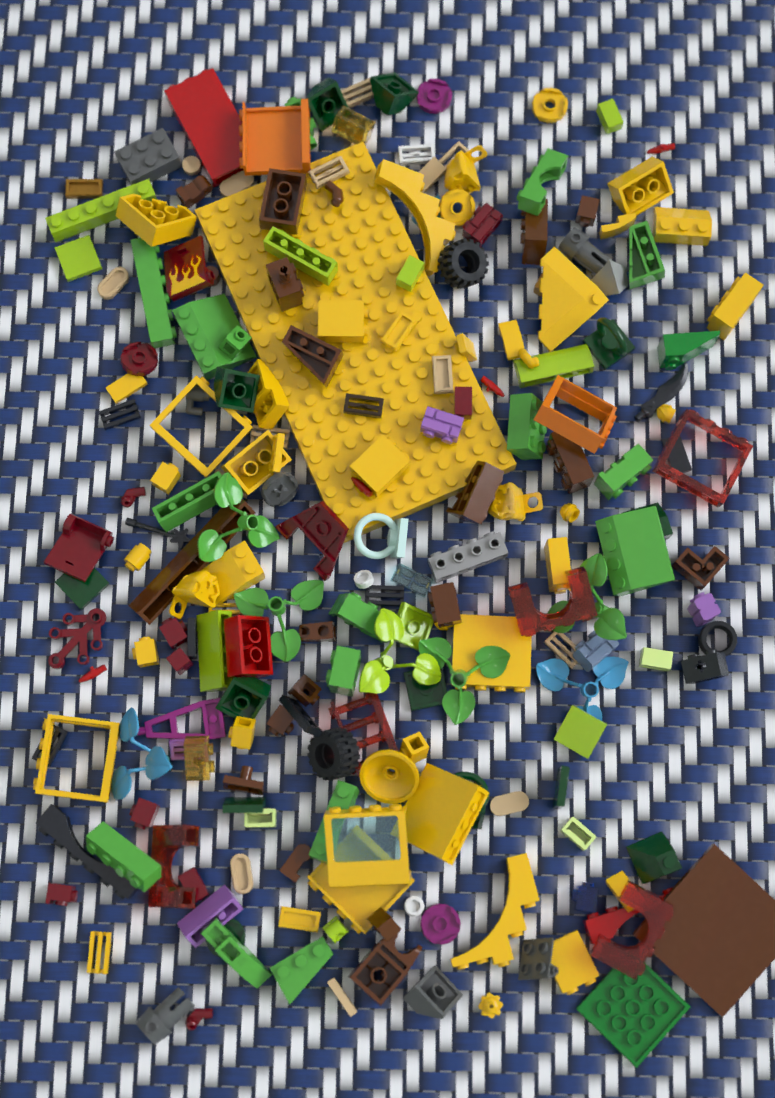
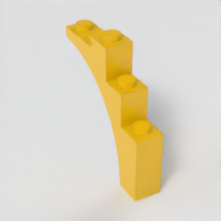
(408, 188)
(496, 944)

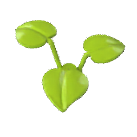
(374, 675)

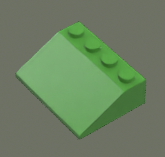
(205, 327)
(634, 551)

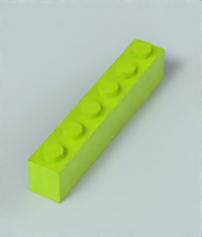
(94, 212)

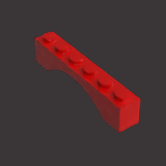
(609, 922)

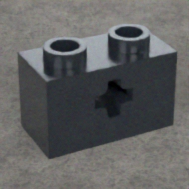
(715, 667)

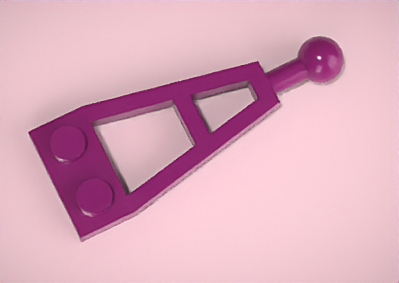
(213, 722)

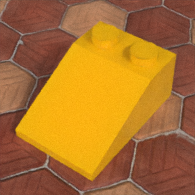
(235, 571)

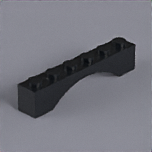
(58, 825)

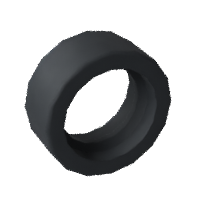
(718, 625)

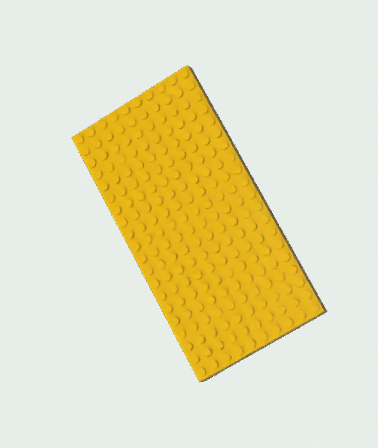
(370, 252)

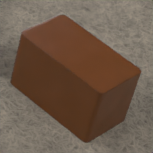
(384, 924)

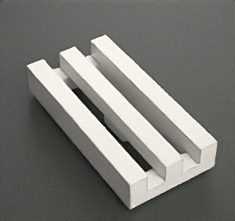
(416, 157)

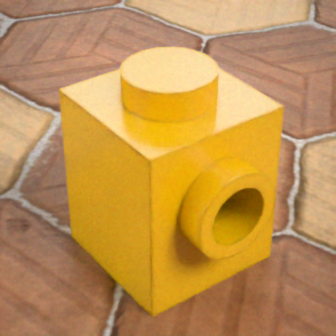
(166, 477)
(145, 652)
(242, 732)
(414, 747)

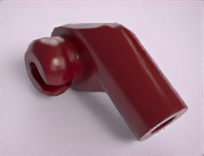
(131, 494)
(196, 1016)

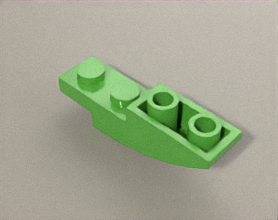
(236, 954)

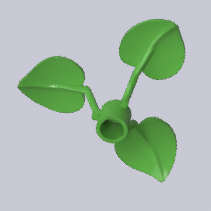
(261, 530)
(253, 601)
(610, 620)
(490, 660)

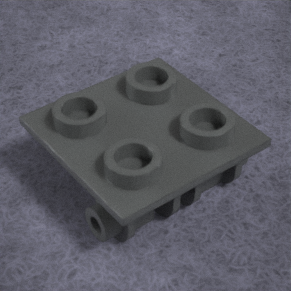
(537, 959)

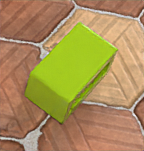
(609, 116)
(410, 273)

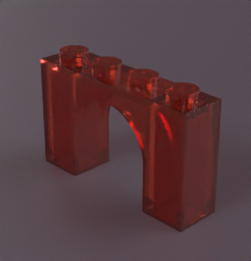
(579, 607)
(165, 843)
(631, 958)

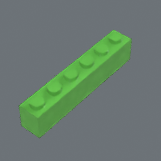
(153, 293)

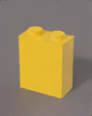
(342, 321)
(380, 465)
(557, 562)
(573, 963)

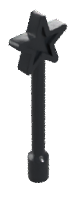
(178, 537)

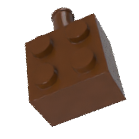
(285, 284)

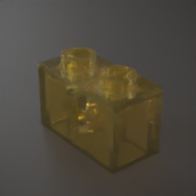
(353, 126)
(196, 768)

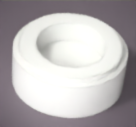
(363, 579)
(414, 906)

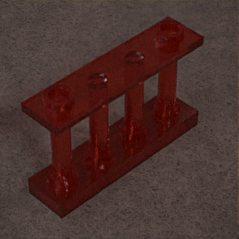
(377, 717)

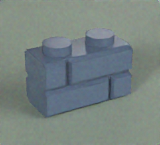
(593, 651)

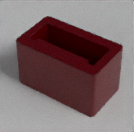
(463, 402)
(179, 661)
(192, 879)

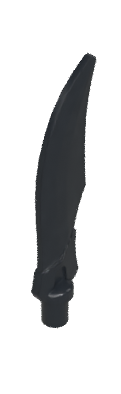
(665, 394)

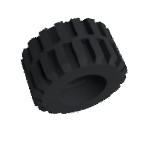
(450, 266)
(333, 754)

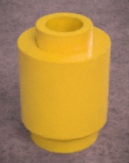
(137, 557)

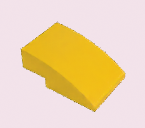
(270, 397)

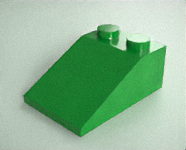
(682, 347)

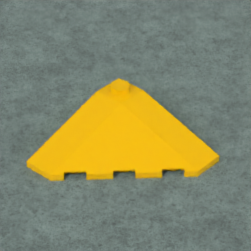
(567, 299)

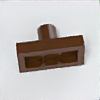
(243, 782)

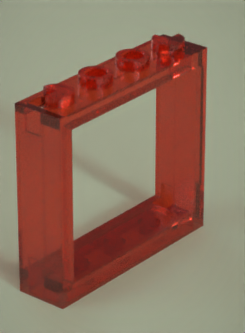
(689, 483)

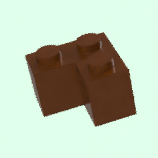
(700, 571)
(446, 605)

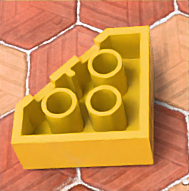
(155, 220)

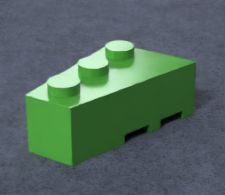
(623, 472)
(356, 612)

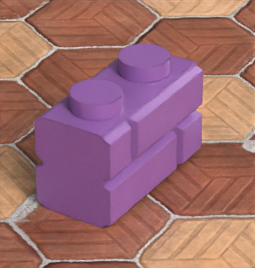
(441, 425)
(703, 608)

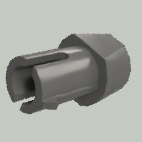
(578, 248)
(158, 1022)

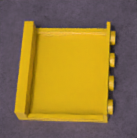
(499, 631)
(442, 812)
(356, 901)

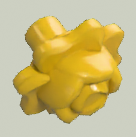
(490, 1005)

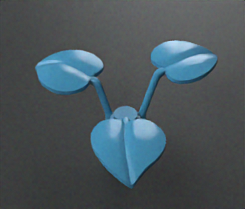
(609, 671)
(156, 761)

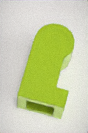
(335, 929)

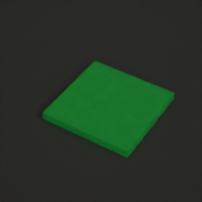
(633, 1012)

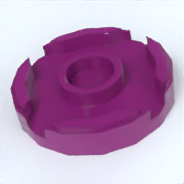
(434, 96)
(440, 924)

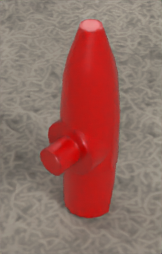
(662, 148)
(491, 386)
(362, 487)
(94, 672)

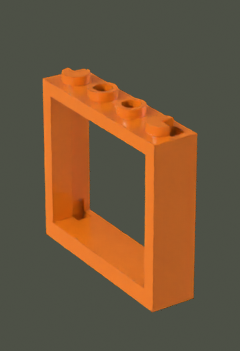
(584, 401)

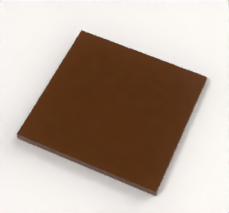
(718, 930)

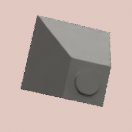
(433, 994)

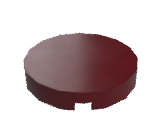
(139, 359)

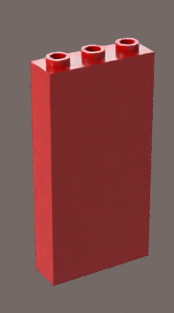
(208, 123)

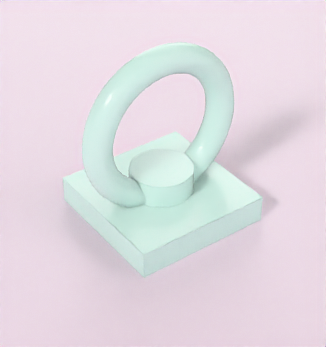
(395, 540)

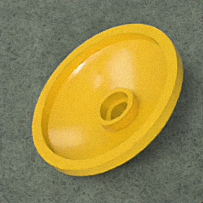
(388, 785)

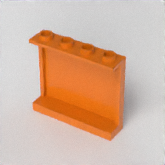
(275, 139)

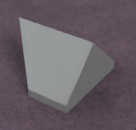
(611, 278)

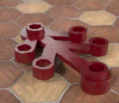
(79, 636)

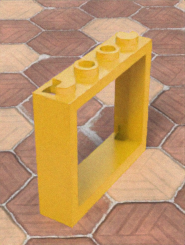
(177, 446)
(45, 746)

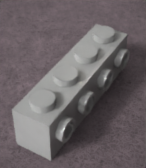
(467, 557)

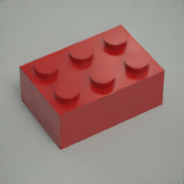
(248, 646)

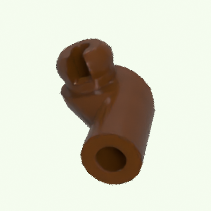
(337, 194)

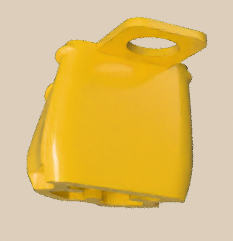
(462, 171)
(512, 504)
(197, 589)

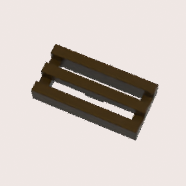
(364, 406)

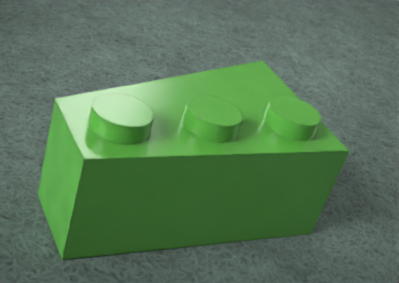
(644, 258)
(299, 968)

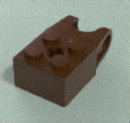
(390, 962)

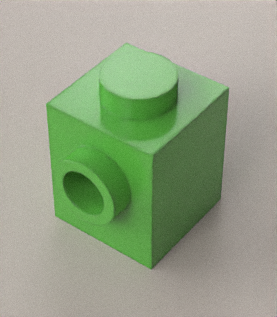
(235, 342)

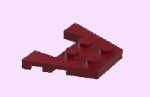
(323, 530)

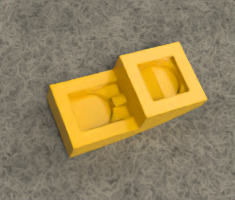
(622, 224)
(511, 338)

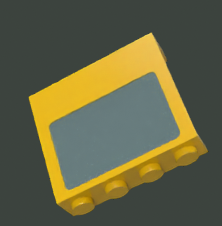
(367, 845)

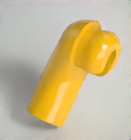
(526, 358)

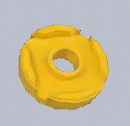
(549, 115)
(467, 206)

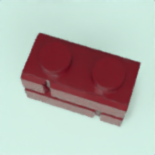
(482, 225)

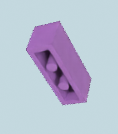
(219, 905)

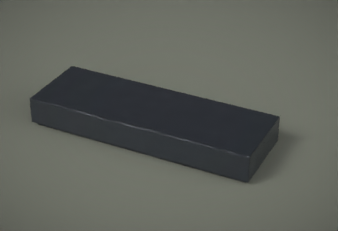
(300, 716)

